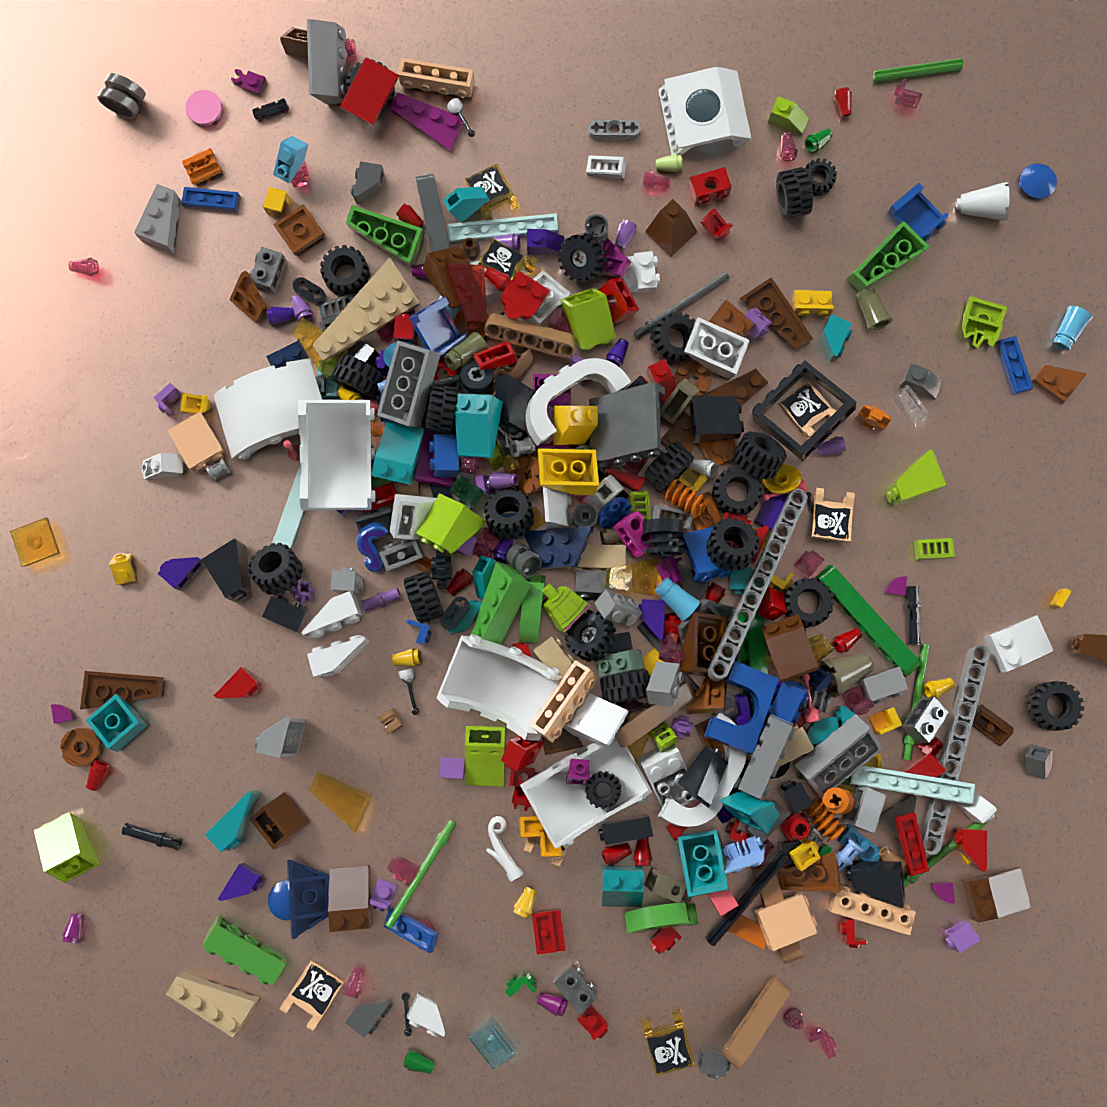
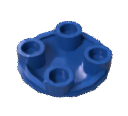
(1038, 181)
(613, 512)
(279, 900)

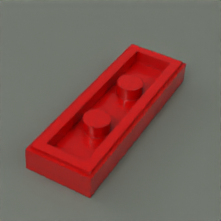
(912, 844)

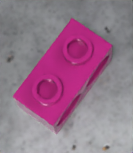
(632, 536)

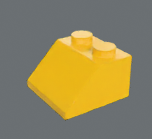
(574, 424)

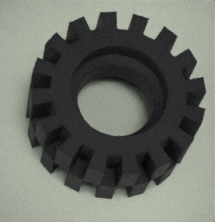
(826, 169)
(594, 798)

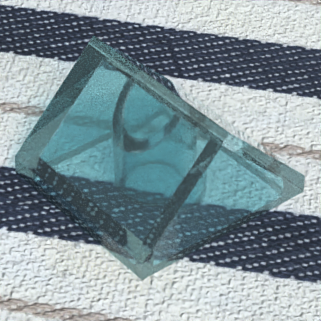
(493, 1043)

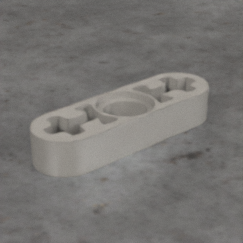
(619, 123)

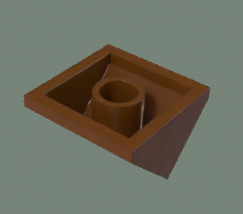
(295, 42)

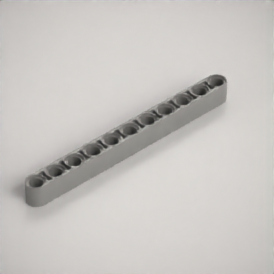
(754, 592)
(961, 742)

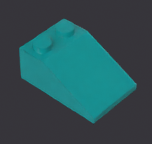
(477, 424)
(398, 452)
(234, 824)
(703, 863)

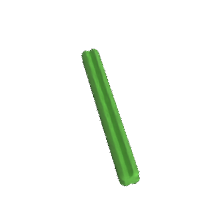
(918, 70)

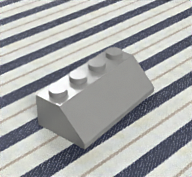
(327, 61)
(408, 384)
(281, 738)
(839, 755)

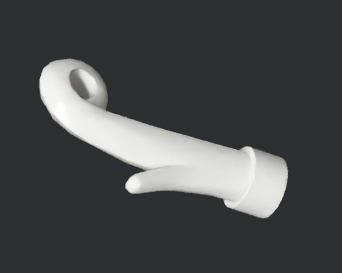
(501, 854)

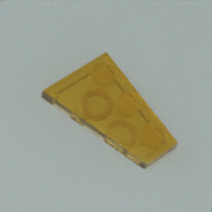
(341, 798)

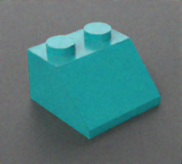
(116, 723)
(751, 810)

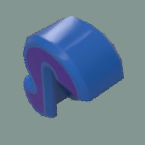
(367, 547)

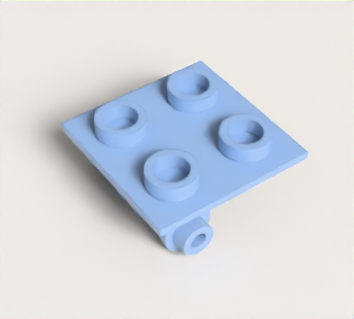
(740, 859)

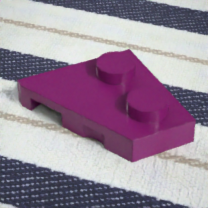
(617, 262)

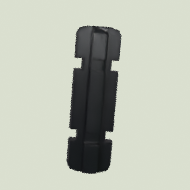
(269, 108)

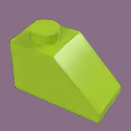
(788, 116)

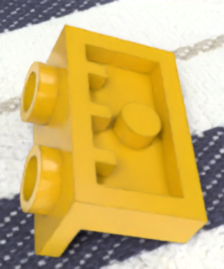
(812, 302)

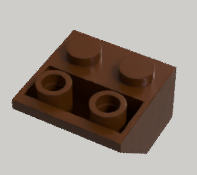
(279, 821)

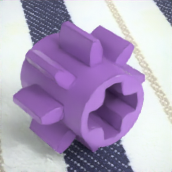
(306, 595)
(682, 727)

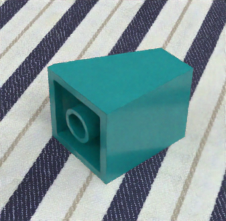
(622, 886)

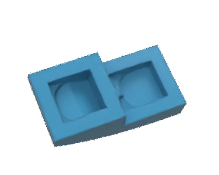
(870, 852)

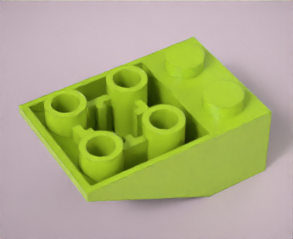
(483, 754)

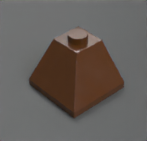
(671, 228)

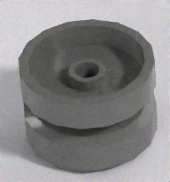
(121, 95)

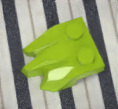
(983, 321)

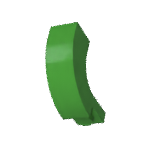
(531, 610)
(661, 916)

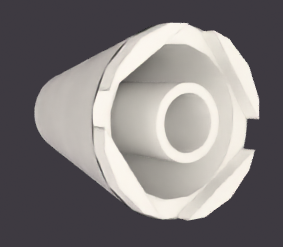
(986, 202)

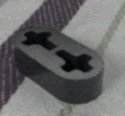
(311, 288)
(451, 610)

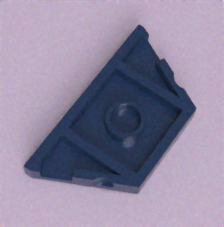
(559, 546)
(307, 897)

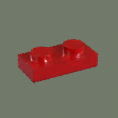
(383, 496)

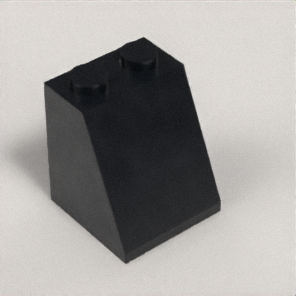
(715, 418)
(230, 570)

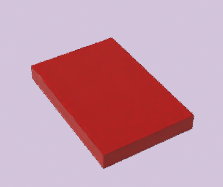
(369, 91)

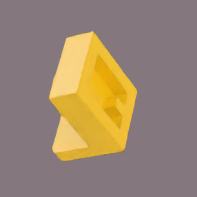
(805, 854)

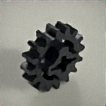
(441, 569)

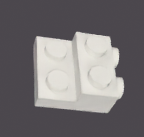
(641, 273)

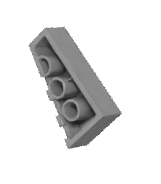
(766, 756)

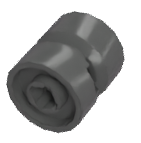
(597, 226)
(585, 515)
(524, 560)

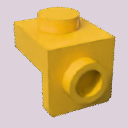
(194, 403)
(122, 568)
(780, 584)

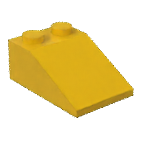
(569, 470)

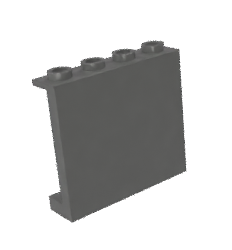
(627, 426)

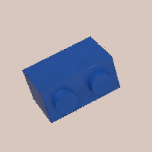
(445, 455)
(789, 700)

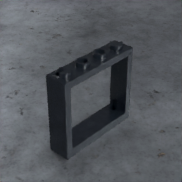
(824, 431)

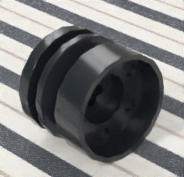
(663, 537)

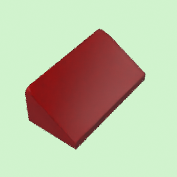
(928, 766)

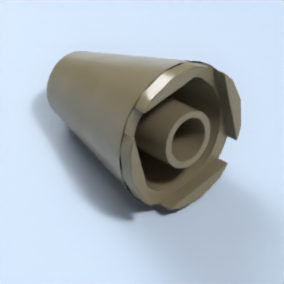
(846, 672)

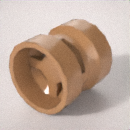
(389, 716)

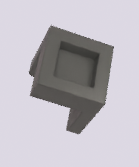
(1038, 761)

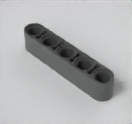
(432, 212)

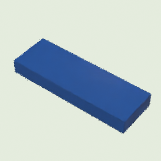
(210, 199)
(1014, 365)
(413, 931)

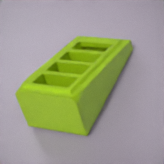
(640, 494)
(919, 551)
(666, 742)

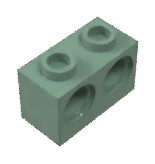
(620, 662)

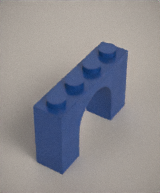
(761, 689)

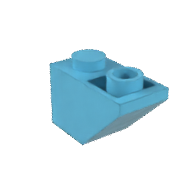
(290, 158)

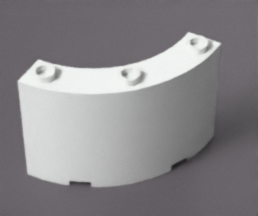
(264, 406)
(335, 454)
(498, 684)
(564, 806)

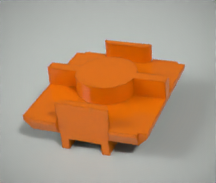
(201, 166)
(874, 417)
(719, 451)
(710, 515)

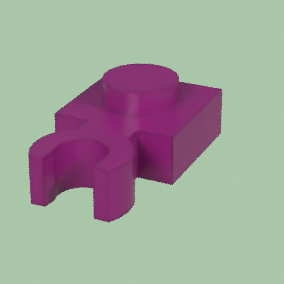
(250, 82)

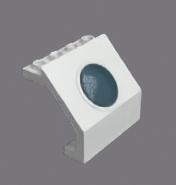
(704, 109)

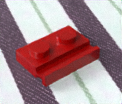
(548, 931)

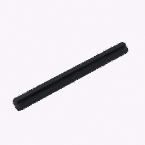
(747, 898)

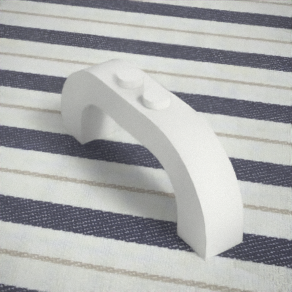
(595, 369)
(686, 817)

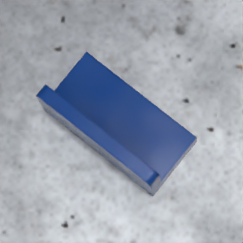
(424, 633)

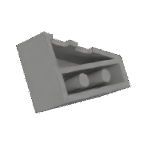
(159, 219)

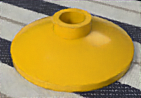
(785, 481)

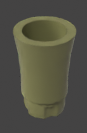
(873, 309)
(464, 351)

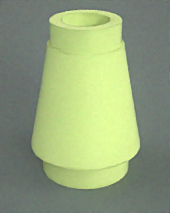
(670, 163)

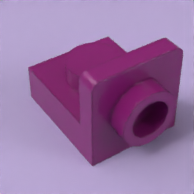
(578, 772)

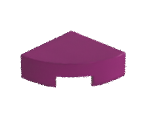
(897, 586)
(61, 714)
(944, 891)

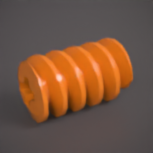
(685, 499)
(833, 795)
(824, 819)

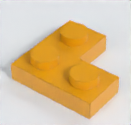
(532, 828)

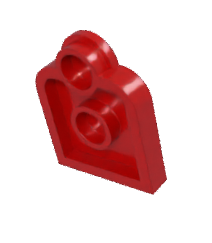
(523, 297)

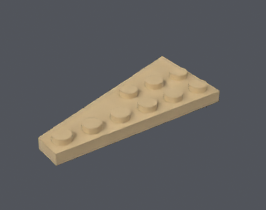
(370, 310)

